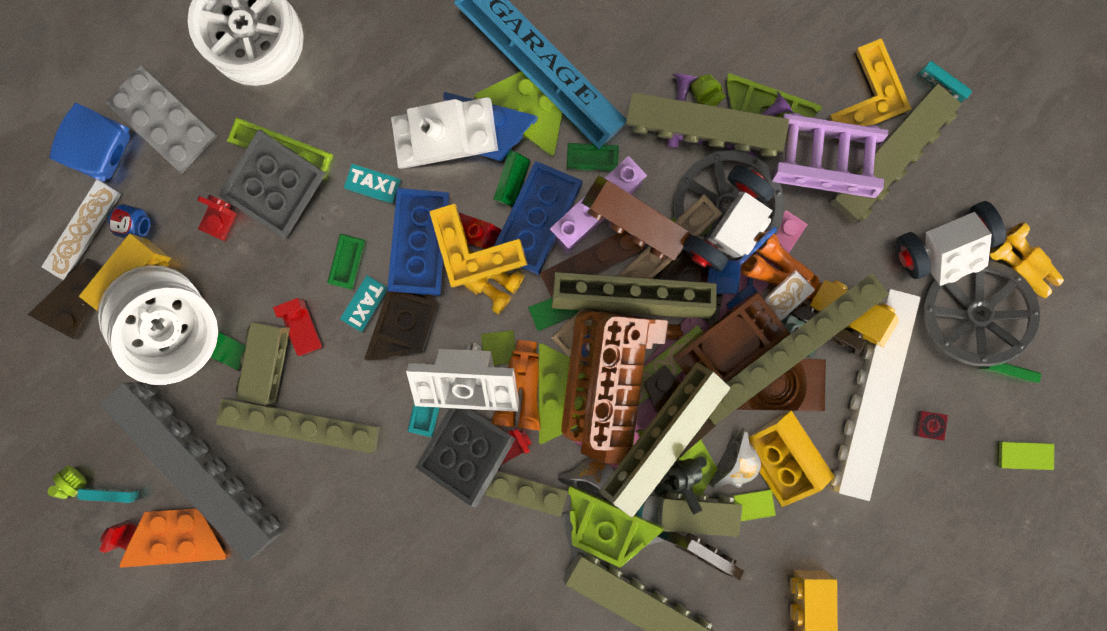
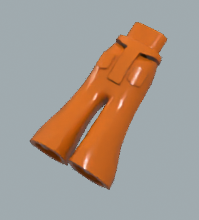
(759, 269)
(526, 372)

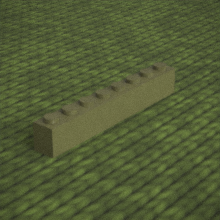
(800, 344)

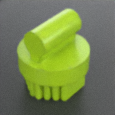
(707, 90)
(67, 483)

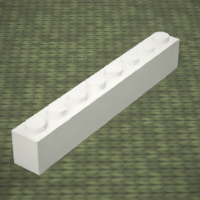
(874, 402)

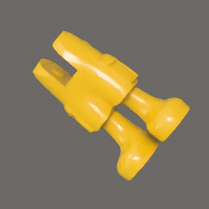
(1034, 263)
(499, 298)

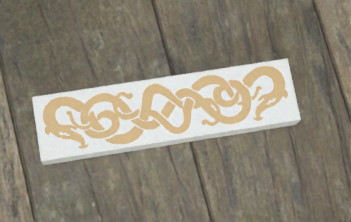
(81, 230)
(789, 294)

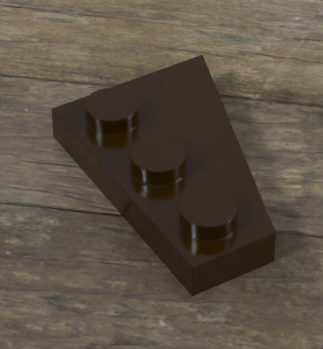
(63, 306)
(660, 388)
(707, 554)

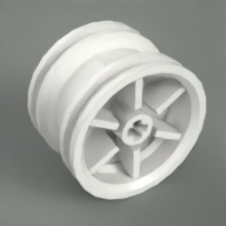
(257, 65)
(185, 350)

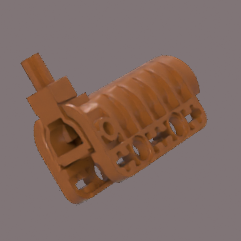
(610, 380)

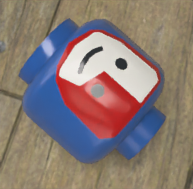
(127, 220)

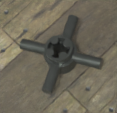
(681, 479)

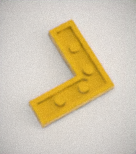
(888, 92)
(458, 261)

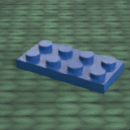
(540, 204)
(415, 251)

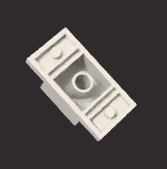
(444, 132)
(464, 381)

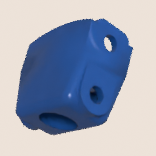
(89, 142)

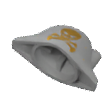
(738, 463)
(588, 476)

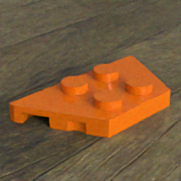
(171, 539)

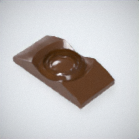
(734, 339)
(796, 390)

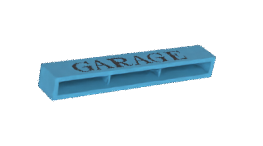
(546, 68)

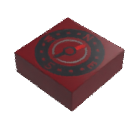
(932, 425)

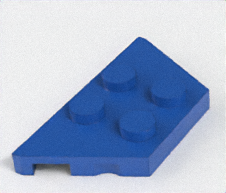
(508, 125)

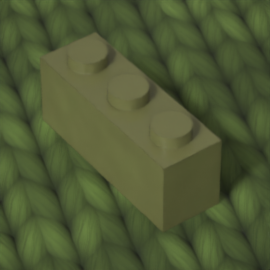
(262, 363)
(527, 492)
(718, 516)

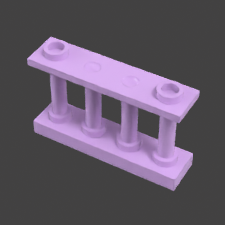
(815, 175)
(578, 223)

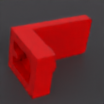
(217, 217)
(479, 232)
(302, 330)
(519, 446)
(117, 536)

